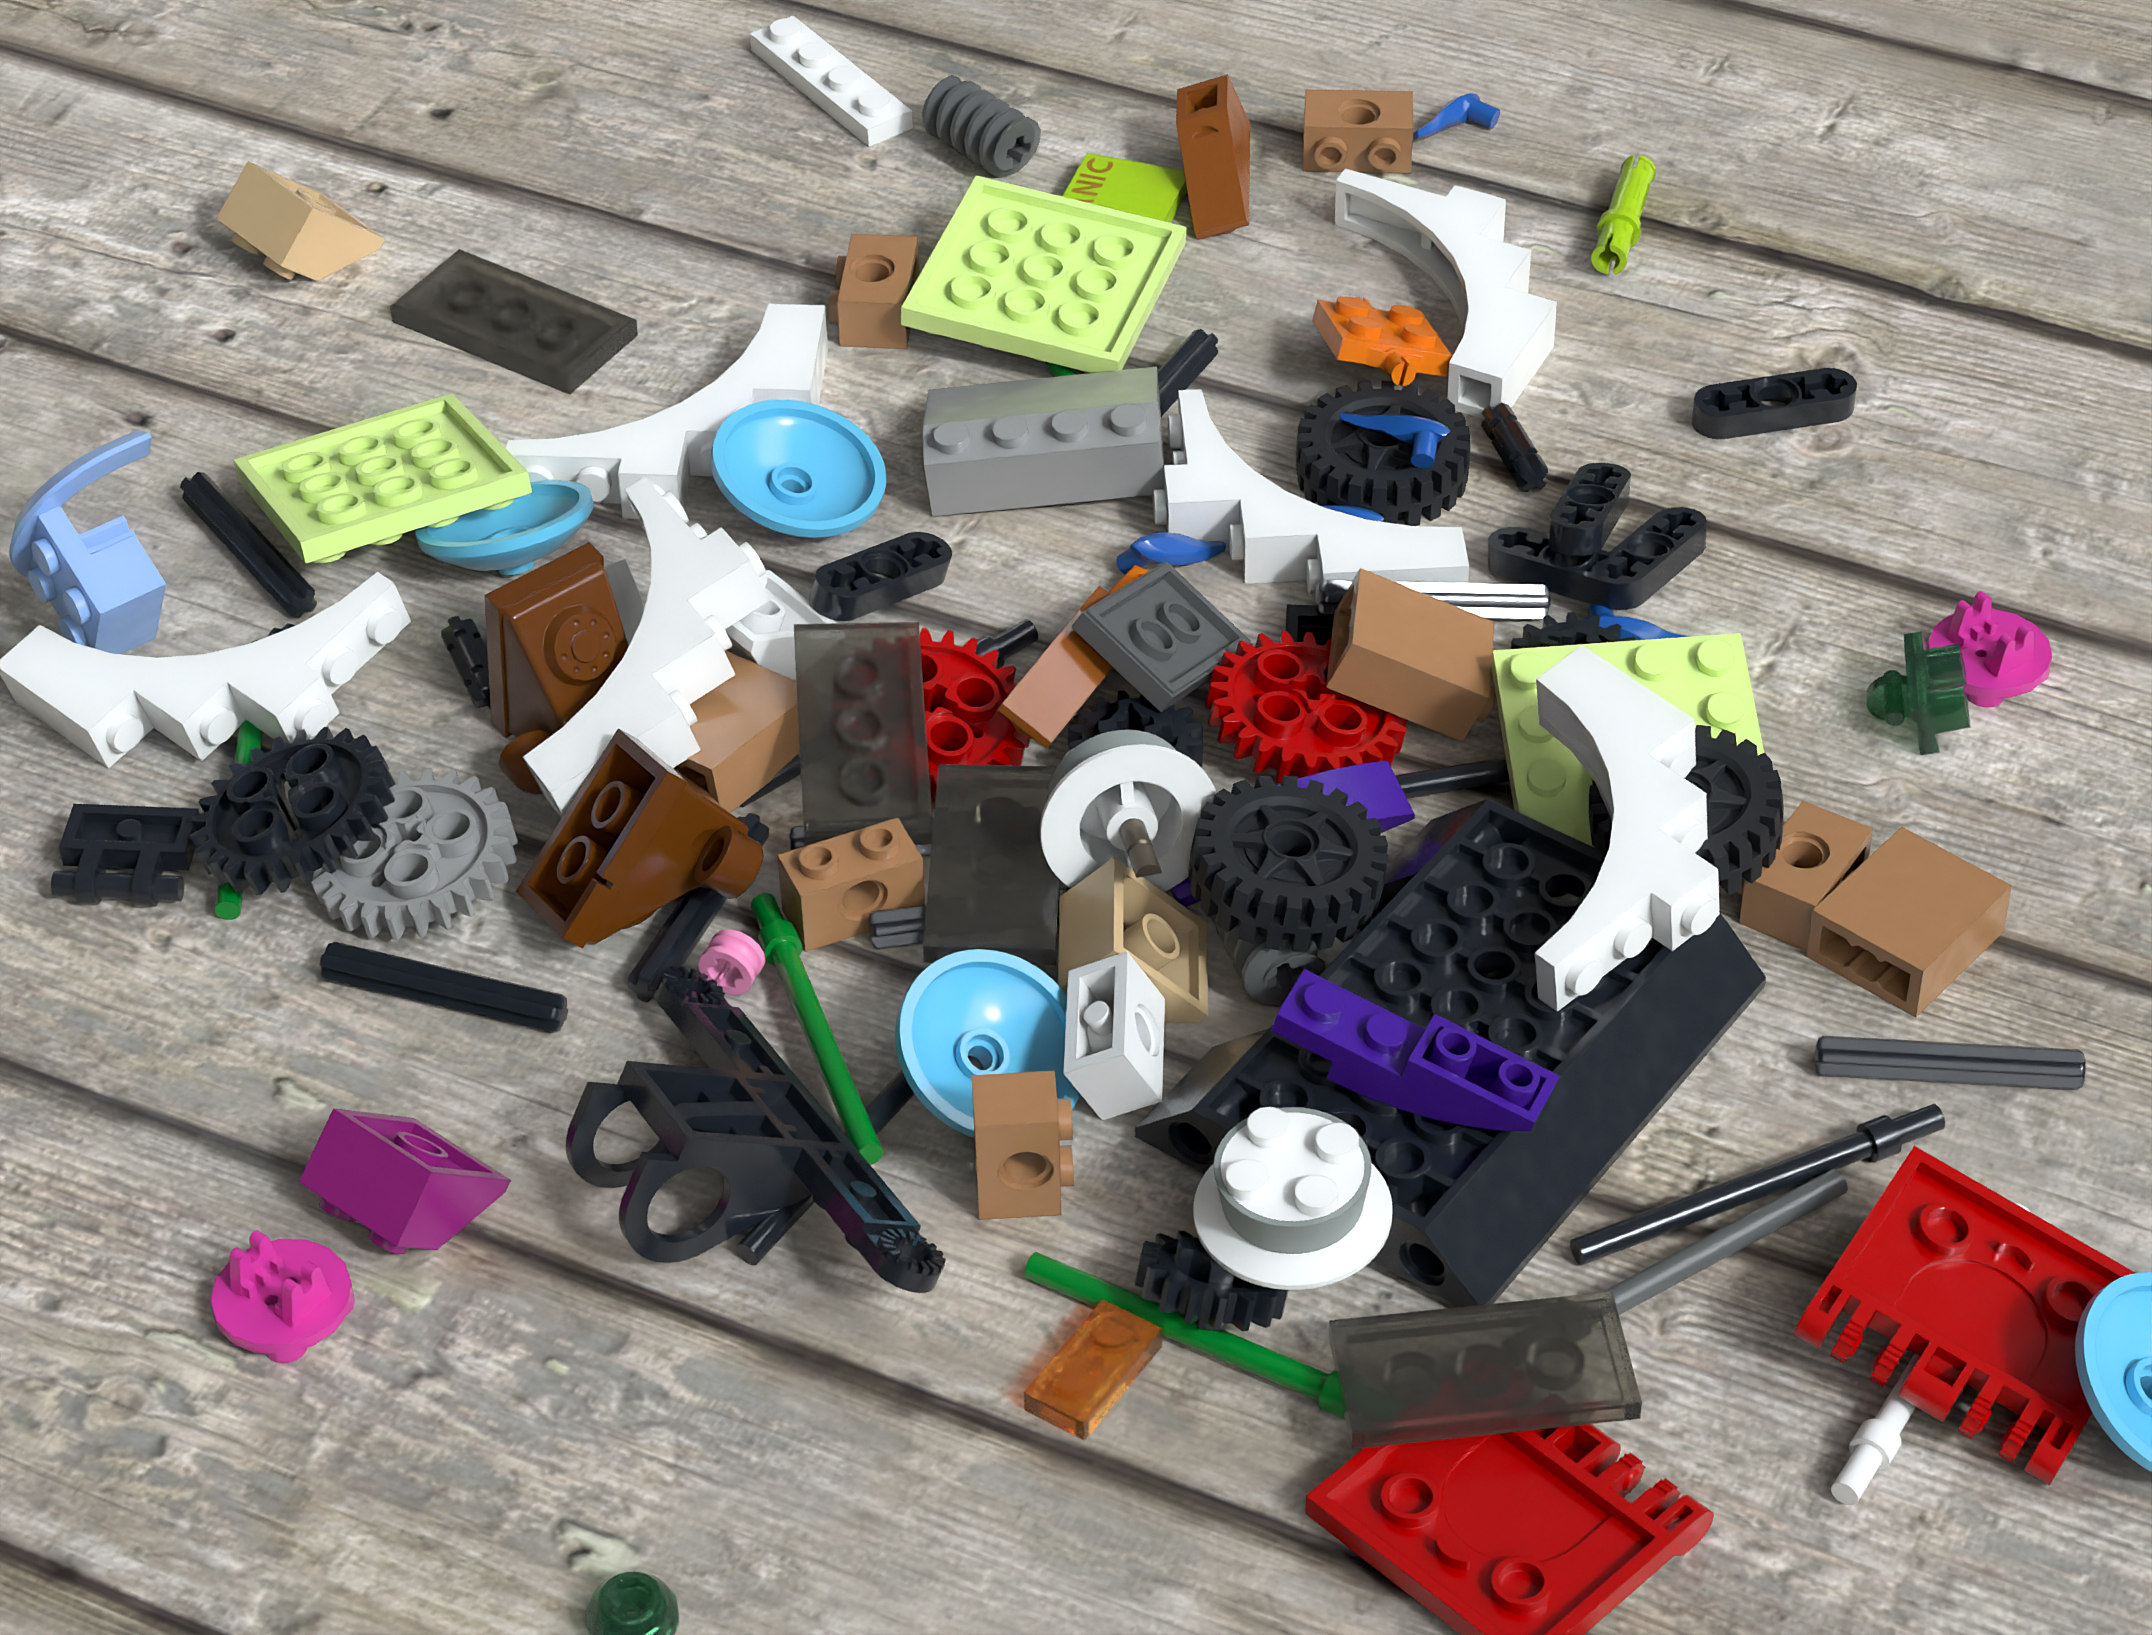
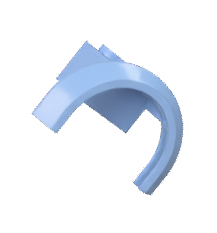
(96, 579)

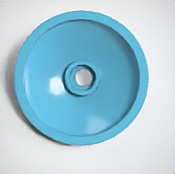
(798, 468)
(512, 535)
(984, 1009)
(2116, 1363)

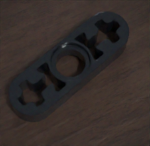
(1810, 396)
(1589, 509)
(832, 582)

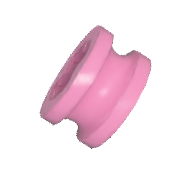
(732, 961)

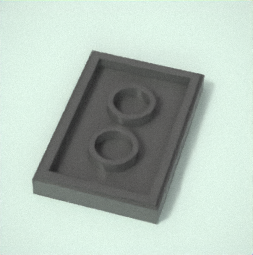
(1160, 635)

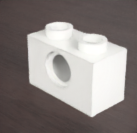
(1114, 1036)

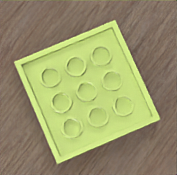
(1044, 276)
(382, 478)
(1694, 673)

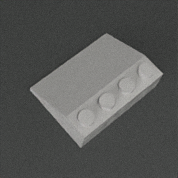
(1043, 441)

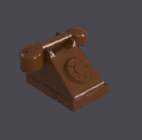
(549, 651)
(634, 845)

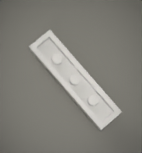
(831, 81)

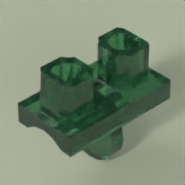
(1914, 695)

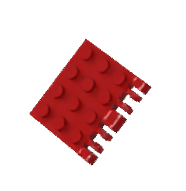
(1977, 1296)
(1509, 1526)

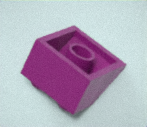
(398, 1179)

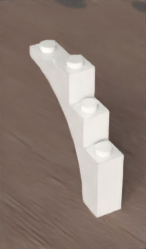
(1485, 279)
(676, 443)
(1279, 534)
(674, 656)
(200, 700)
(1651, 877)

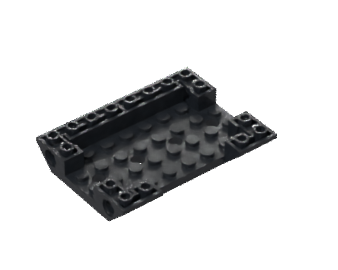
(1454, 906)

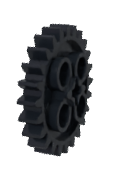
(251, 825)

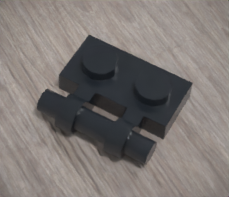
(125, 838)

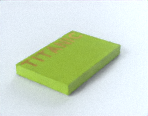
(1129, 186)

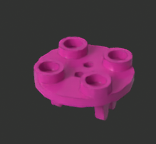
(1999, 650)
(300, 1279)

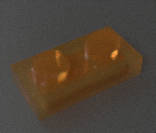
(1093, 1369)

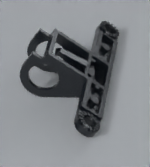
(753, 1127)

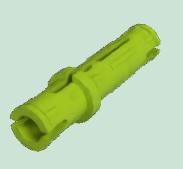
(1621, 223)

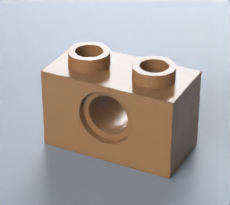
(1358, 131)
(872, 290)
(1813, 859)
(843, 879)
(1019, 1144)

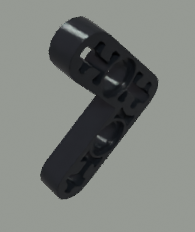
(1607, 579)

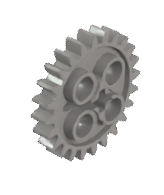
(426, 859)

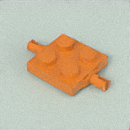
(1390, 340)

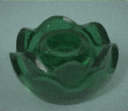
(631, 1592)

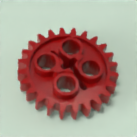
(963, 704)
(1284, 716)

